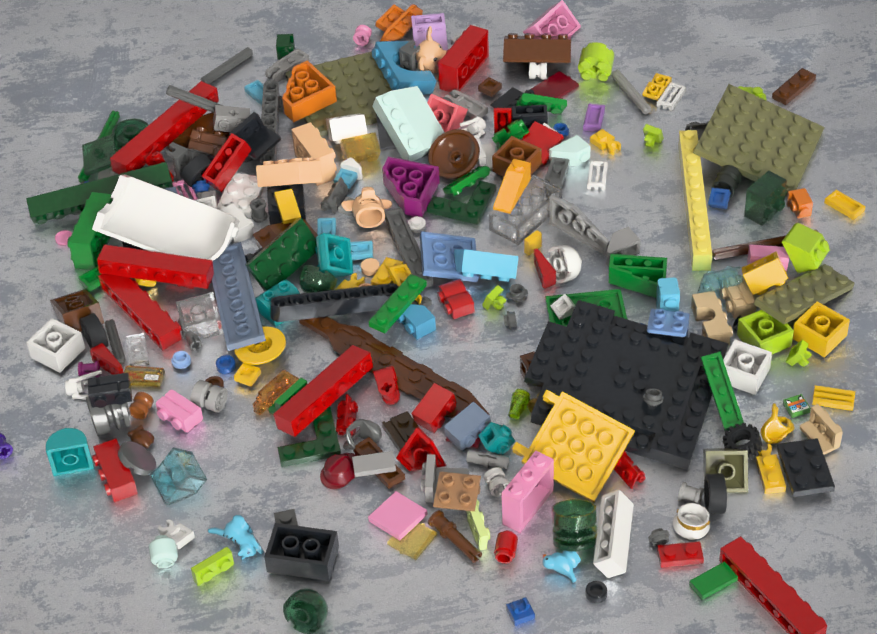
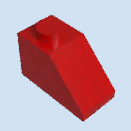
(502, 119)

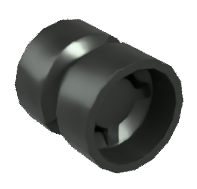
(728, 178)

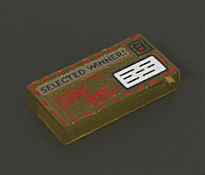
(145, 375)

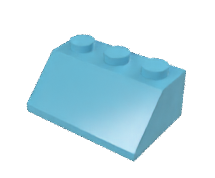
(486, 264)

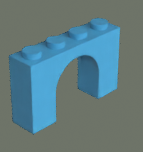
(388, 58)

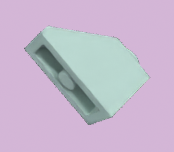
(573, 149)

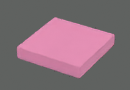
(397, 515)

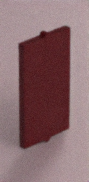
(555, 86)

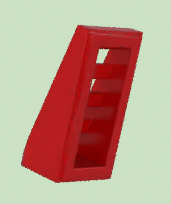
(545, 270)
(106, 359)

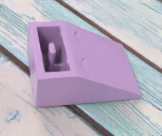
(420, 25)

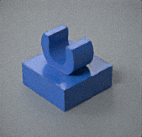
(520, 611)

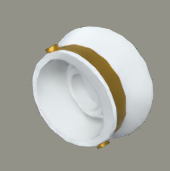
(691, 521)

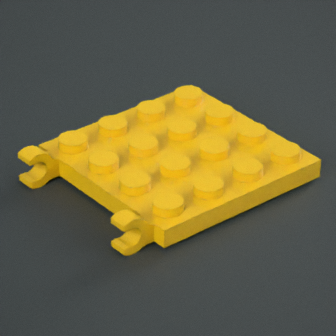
(580, 442)

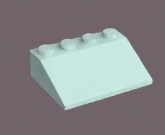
(408, 121)

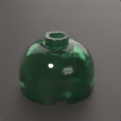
(315, 281)
(306, 610)

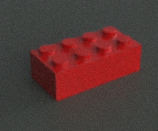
(463, 59)

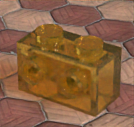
(361, 147)

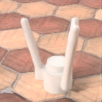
(475, 126)
(75, 386)

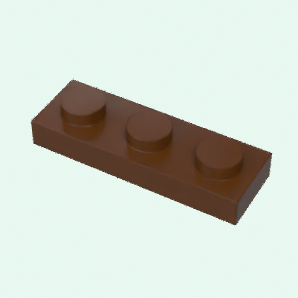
(794, 86)
(389, 479)

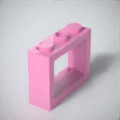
(527, 491)

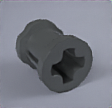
(258, 207)

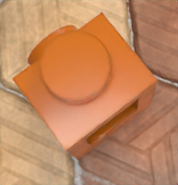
(800, 202)

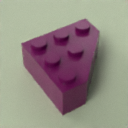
(410, 184)

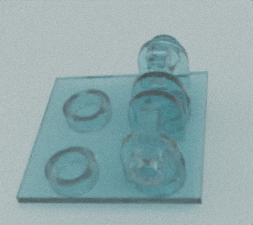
(714, 280)

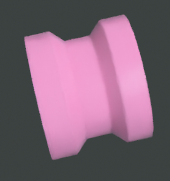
(362, 30)

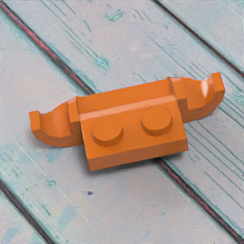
(397, 22)

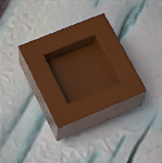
(489, 87)

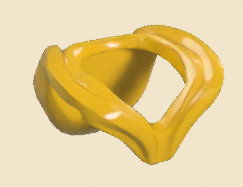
(773, 430)

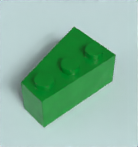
(637, 272)

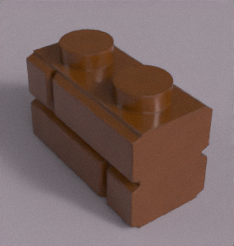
(206, 142)

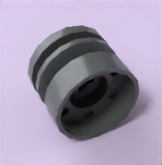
(111, 413)

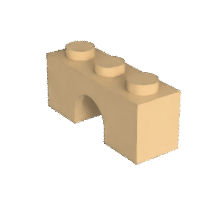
(709, 307)

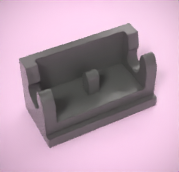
(407, 56)
(180, 159)

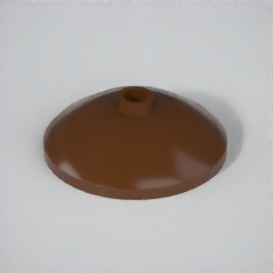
(449, 147)

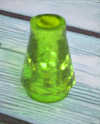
(518, 403)

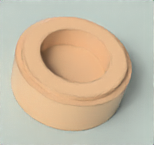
(369, 266)

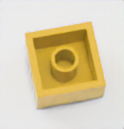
(765, 273)
(821, 328)

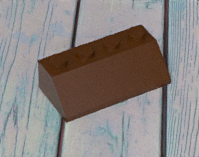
(537, 48)

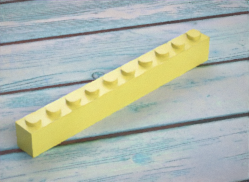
(694, 202)

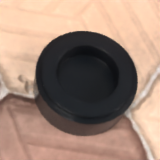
(596, 591)

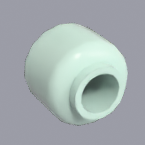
(163, 551)

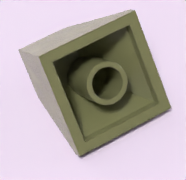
(729, 462)

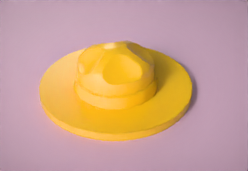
(263, 351)

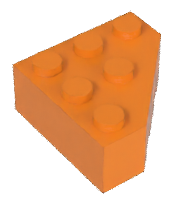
(307, 92)

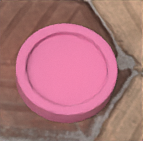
(62, 237)

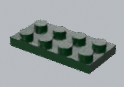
(283, 255)

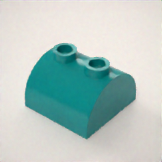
(334, 255)
(264, 300)
(68, 452)

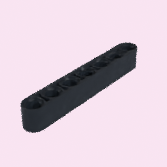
(330, 302)

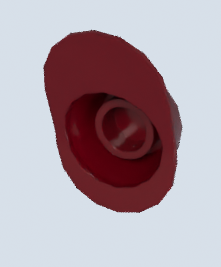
(338, 471)

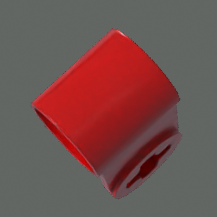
(387, 384)

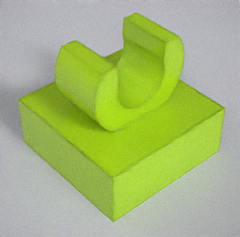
(652, 135)
(494, 298)
(799, 354)

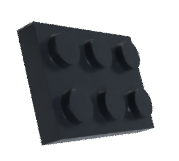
(805, 467)

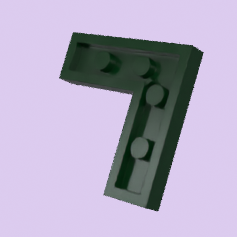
(470, 212)
(308, 451)

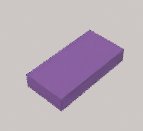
(594, 117)

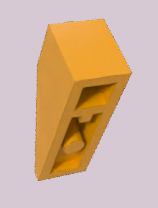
(513, 185)

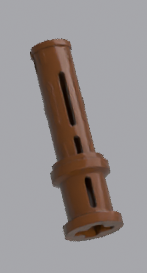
(449, 530)

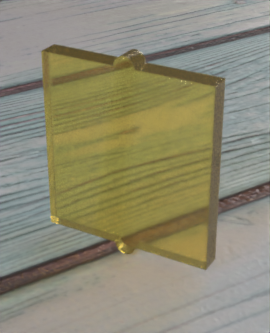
(414, 541)

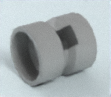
(209, 396)

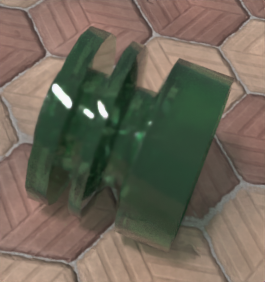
(574, 525)

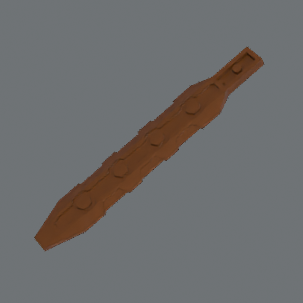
(411, 376)

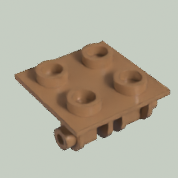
(457, 491)

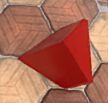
(416, 450)

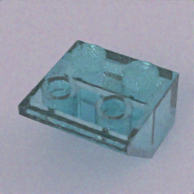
(178, 476)

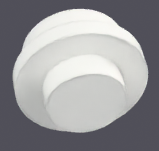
(417, 224)

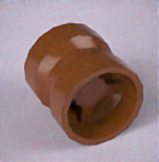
(140, 405)

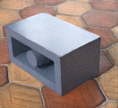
(467, 426)

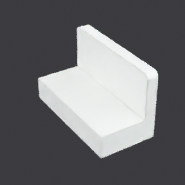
(486, 154)

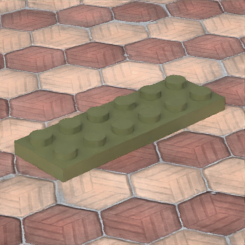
(801, 293)

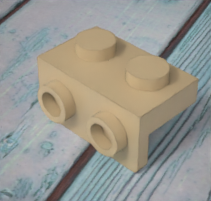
(823, 428)

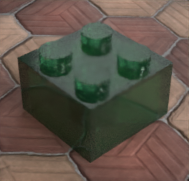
(765, 198)

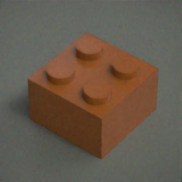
(516, 149)

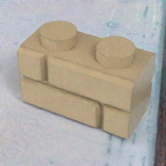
(738, 299)

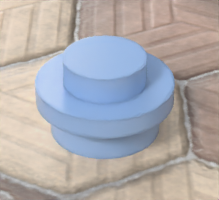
(181, 359)

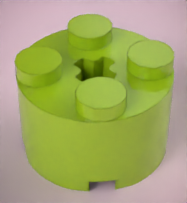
(596, 62)

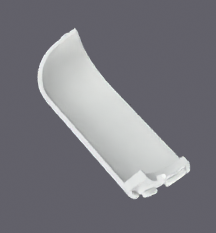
(165, 221)

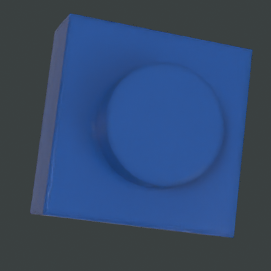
(719, 198)

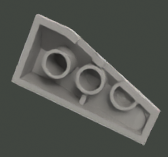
(576, 224)

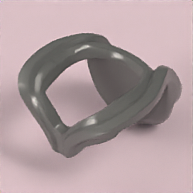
(366, 429)

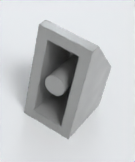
(623, 243)

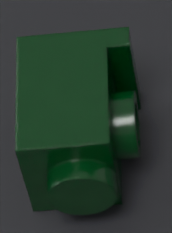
(284, 45)

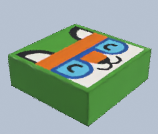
(796, 406)

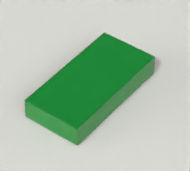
(713, 580)

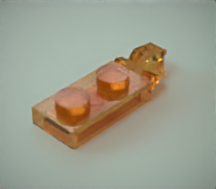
(273, 391)

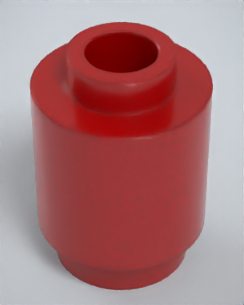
(505, 546)

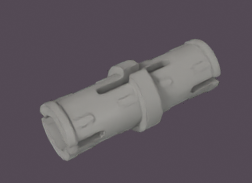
(487, 459)

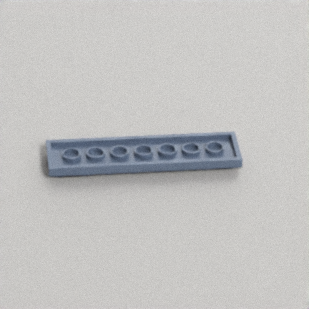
(236, 299)

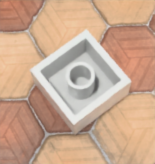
(346, 127)
(55, 345)
(747, 366)

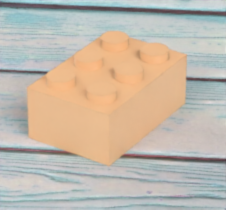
(310, 144)
(289, 172)

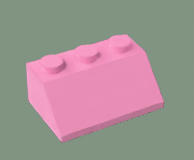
(554, 21)

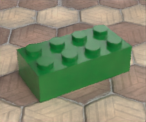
(84, 242)

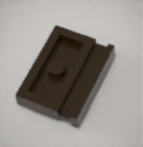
(400, 429)

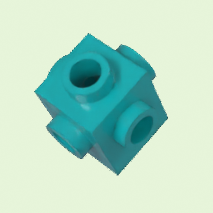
(497, 438)

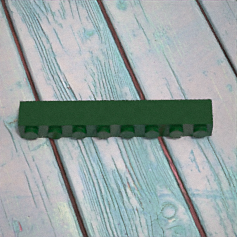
(73, 199)

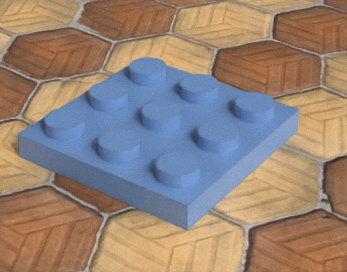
(438, 255)

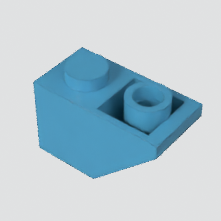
(418, 321)

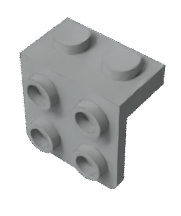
(431, 474)

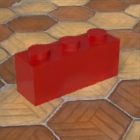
(226, 162)
(117, 476)

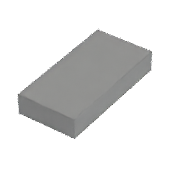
(374, 464)

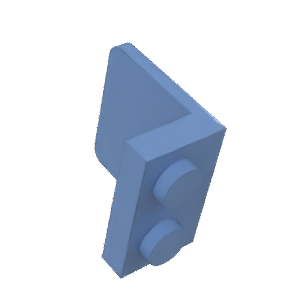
(668, 322)

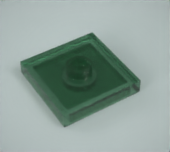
(98, 154)

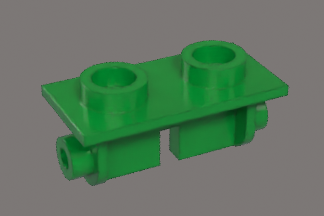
(517, 130)

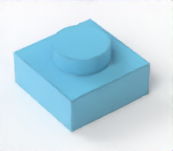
(348, 176)

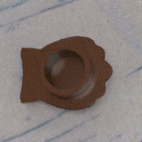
(141, 436)

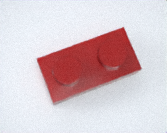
(680, 554)

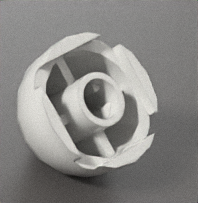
(565, 262)

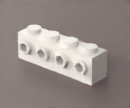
(613, 534)

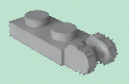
(279, 68)
(474, 107)

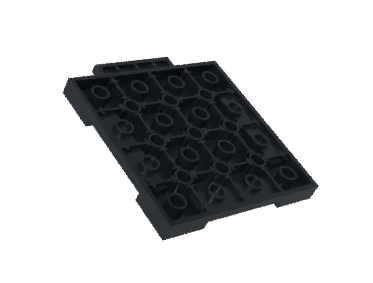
(612, 365)

